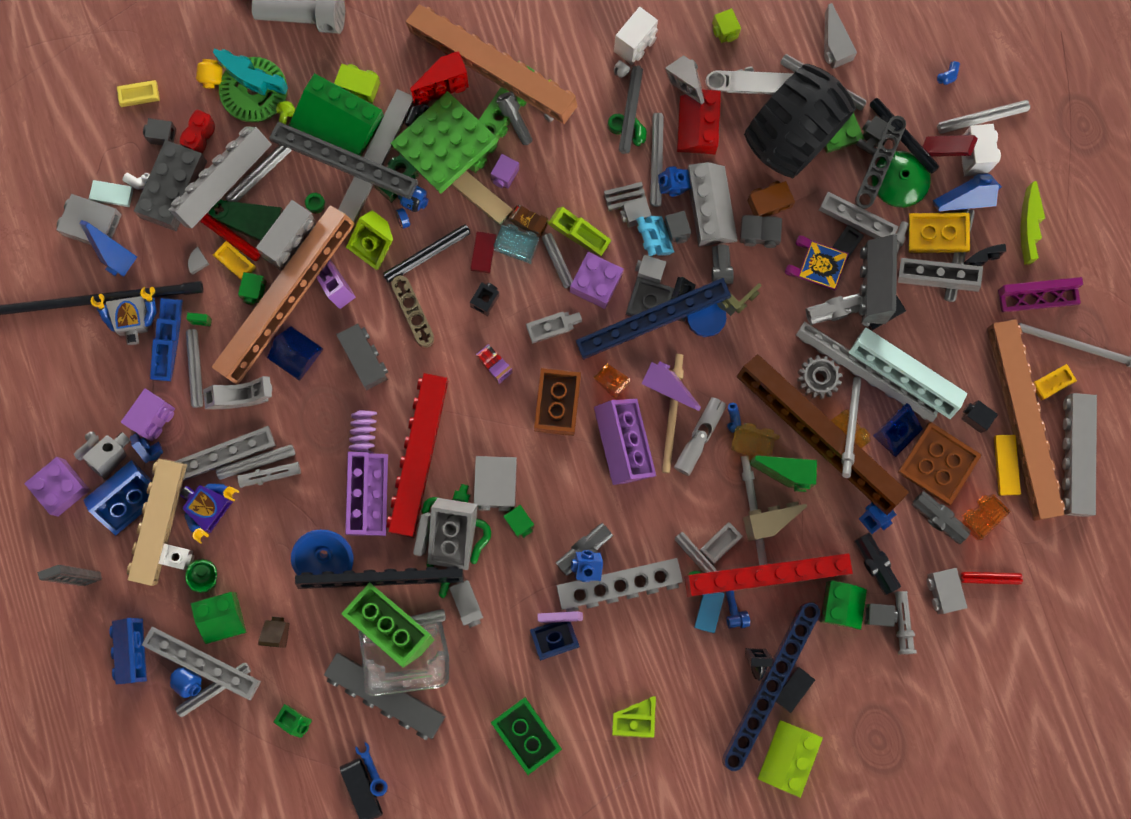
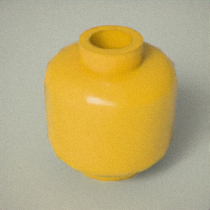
(209, 73)

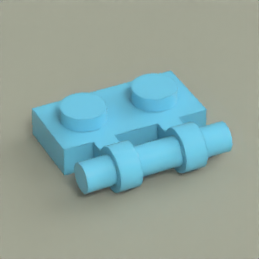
(655, 235)

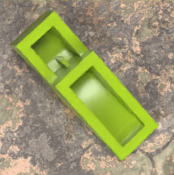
(579, 231)

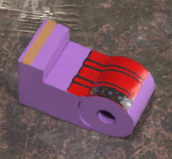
(494, 363)

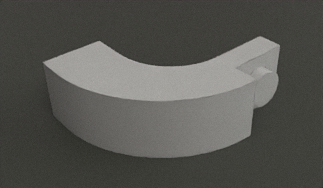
(238, 395)

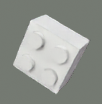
(636, 36)
(985, 152)

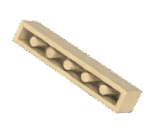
(157, 521)

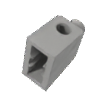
(107, 455)

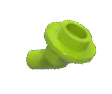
(285, 109)

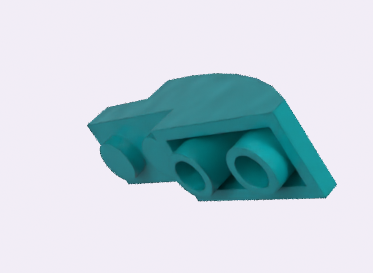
(244, 72)

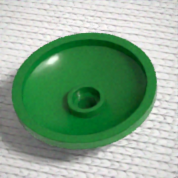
(902, 190)

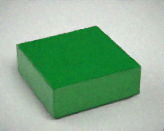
(199, 319)

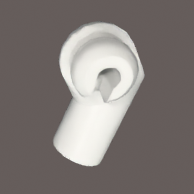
(137, 183)

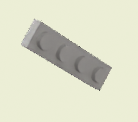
(856, 217)

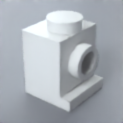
(168, 554)

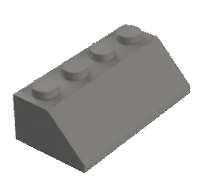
(711, 204)

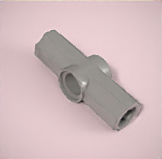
(833, 309)

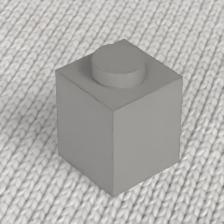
(634, 210)
(650, 268)

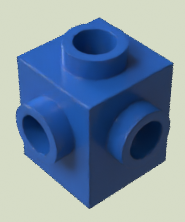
(674, 181)
(875, 519)
(587, 566)

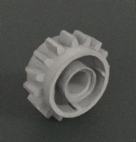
(812, 385)

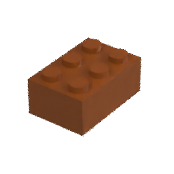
(557, 402)

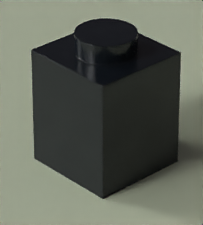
(979, 416)

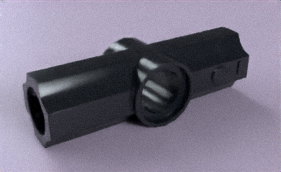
(877, 564)

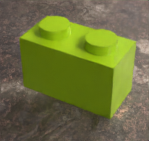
(358, 82)

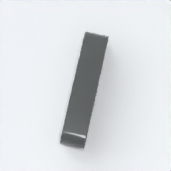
(887, 155)

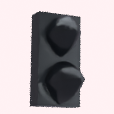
(759, 661)

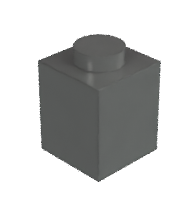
(158, 131)
(677, 227)
(880, 615)

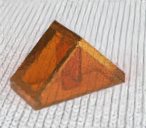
(612, 380)

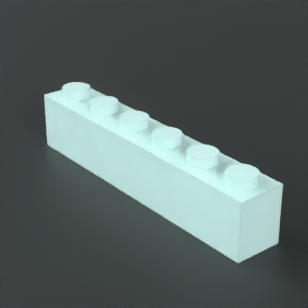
(908, 373)

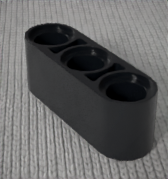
(358, 786)

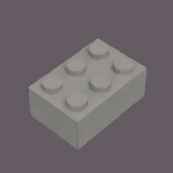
(286, 235)

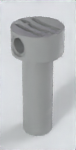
(326, 14)

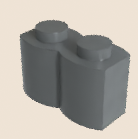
(760, 231)

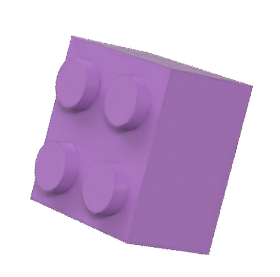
(596, 280)
(148, 415)
(57, 486)

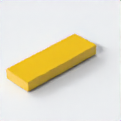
(1007, 465)

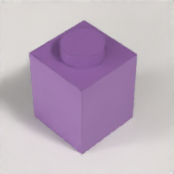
(504, 171)

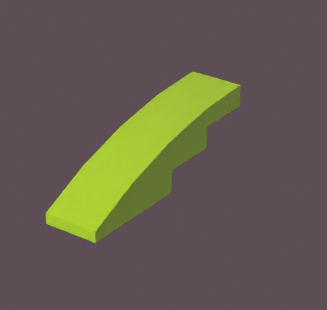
(1031, 216)

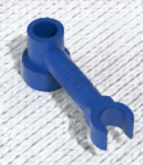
(737, 619)
(372, 772)

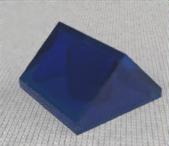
(294, 352)
(899, 430)

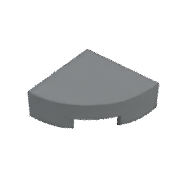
(196, 261)

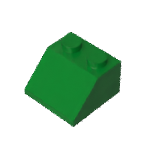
(843, 605)
(218, 617)

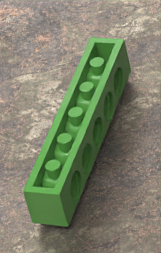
(498, 128)

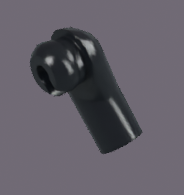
(414, 113)

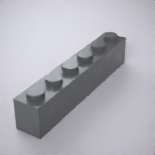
(399, 705)

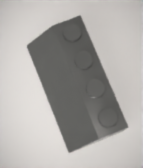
(879, 279)

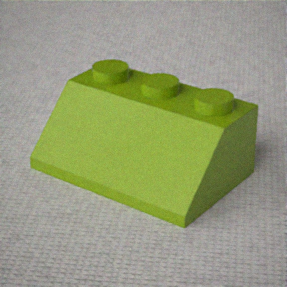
(790, 758)

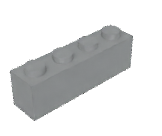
(940, 274)

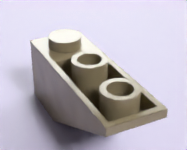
(769, 523)

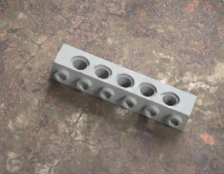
(669, 568)

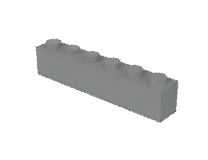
(219, 177)
(1080, 454)

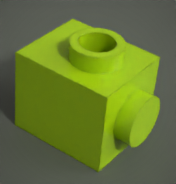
(726, 26)

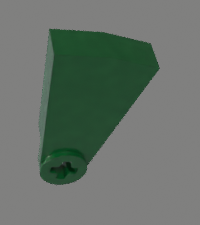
(246, 218)

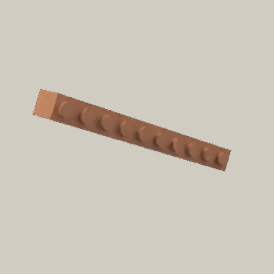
(493, 64)
(283, 295)
(1026, 420)

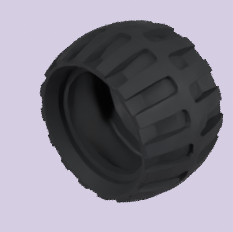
(799, 120)

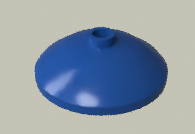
(307, 554)

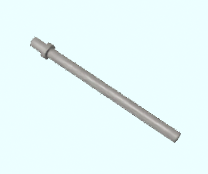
(1076, 344)

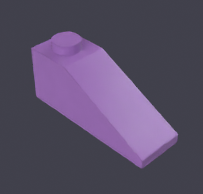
(335, 285)
(667, 382)

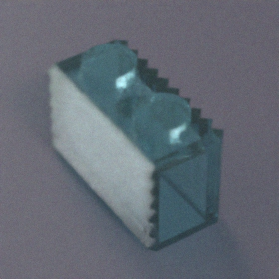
(516, 243)

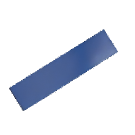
(166, 339)

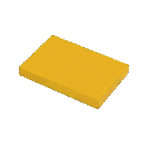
(939, 232)

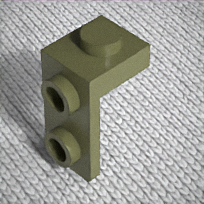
(733, 305)

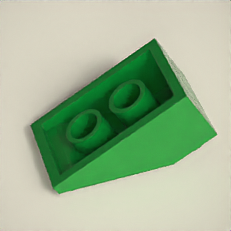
(790, 472)

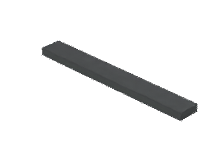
(344, 160)

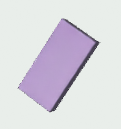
(560, 617)

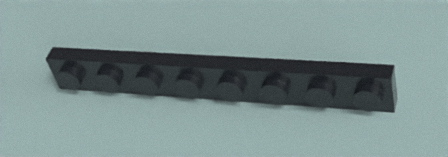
(389, 577)

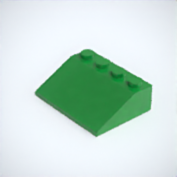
(336, 116)

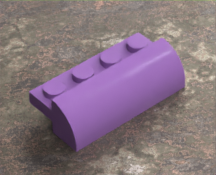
(366, 494)

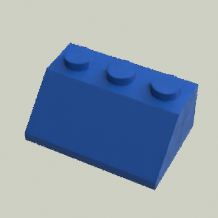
(120, 498)
(128, 651)

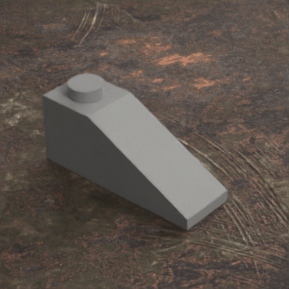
(837, 43)
(684, 76)

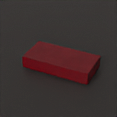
(483, 252)

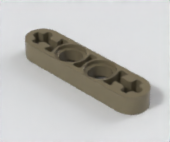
(413, 311)

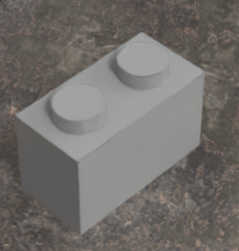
(946, 591)

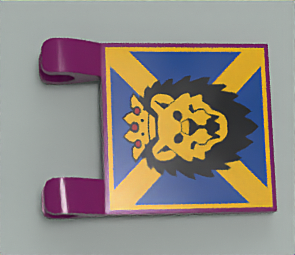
(821, 264)

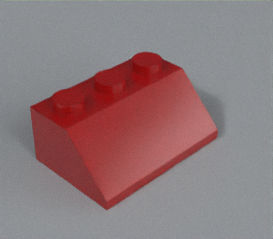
(699, 123)

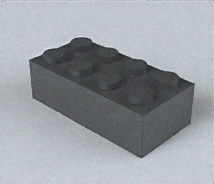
(169, 177)

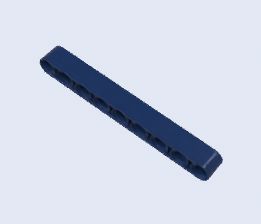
(762, 692)

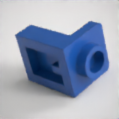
(143, 448)

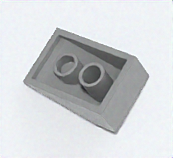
(451, 533)

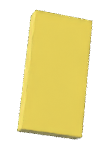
(138, 93)

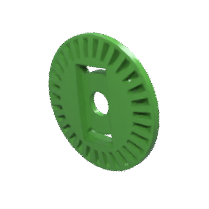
(246, 106)

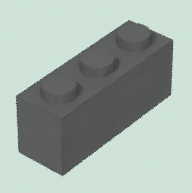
(363, 356)

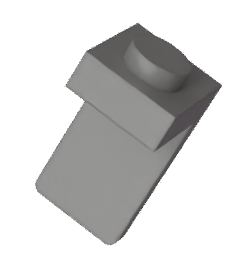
(466, 604)

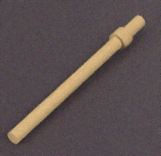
(672, 418)

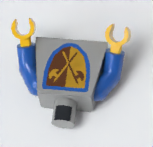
(128, 315)

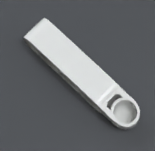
(746, 81)

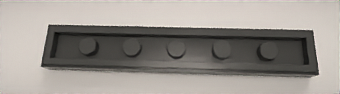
(69, 575)

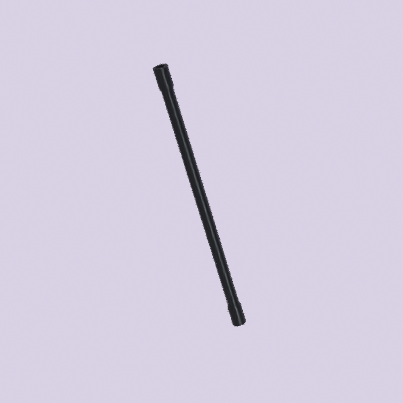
(185, 288)

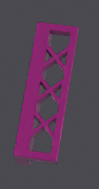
(1043, 287)

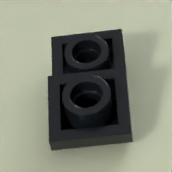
(986, 254)

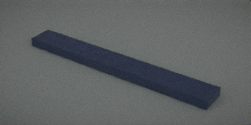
(653, 318)

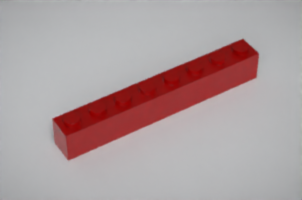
(418, 455)
(768, 575)

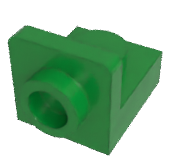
(292, 721)

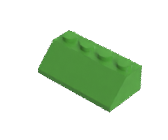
(388, 626)

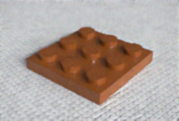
(939, 463)

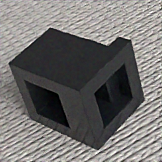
(484, 290)

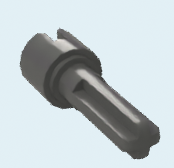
(509, 107)

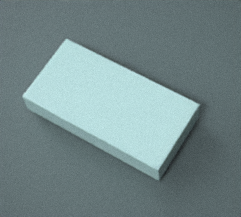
(111, 193)

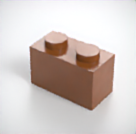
(771, 199)

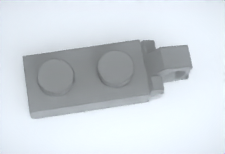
(552, 326)

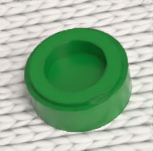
(615, 123)
(315, 203)

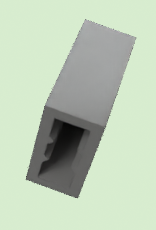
(97, 214)
(495, 483)

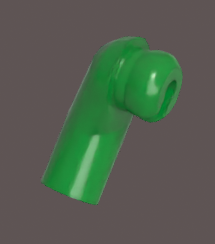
(640, 133)

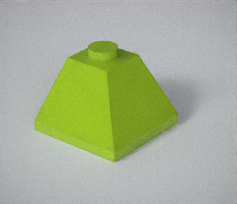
(371, 239)

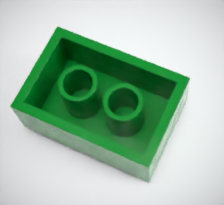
(526, 735)

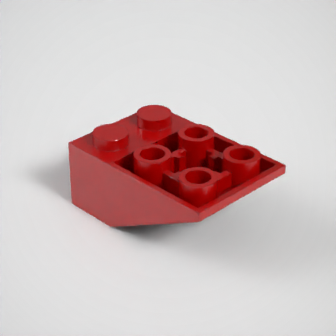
(444, 75)

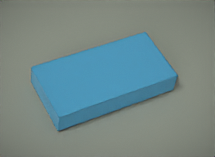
(709, 612)

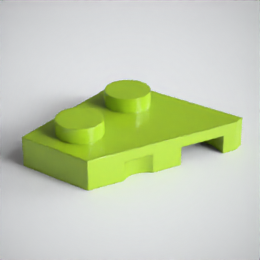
(636, 720)

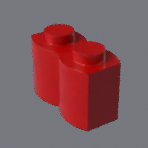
(198, 131)

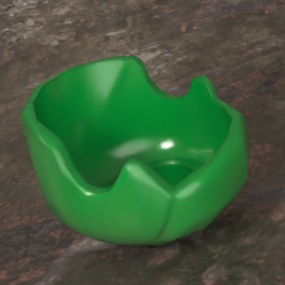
(201, 575)

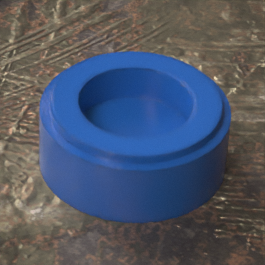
(402, 218)

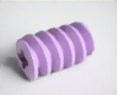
(362, 431)

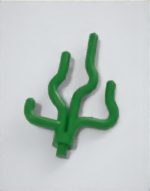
(462, 496)

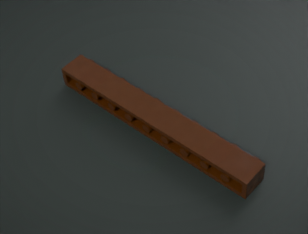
(821, 433)

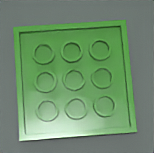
(444, 142)

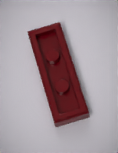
(950, 145)

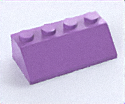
(624, 441)

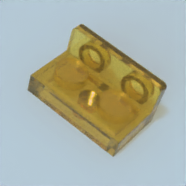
(754, 441)

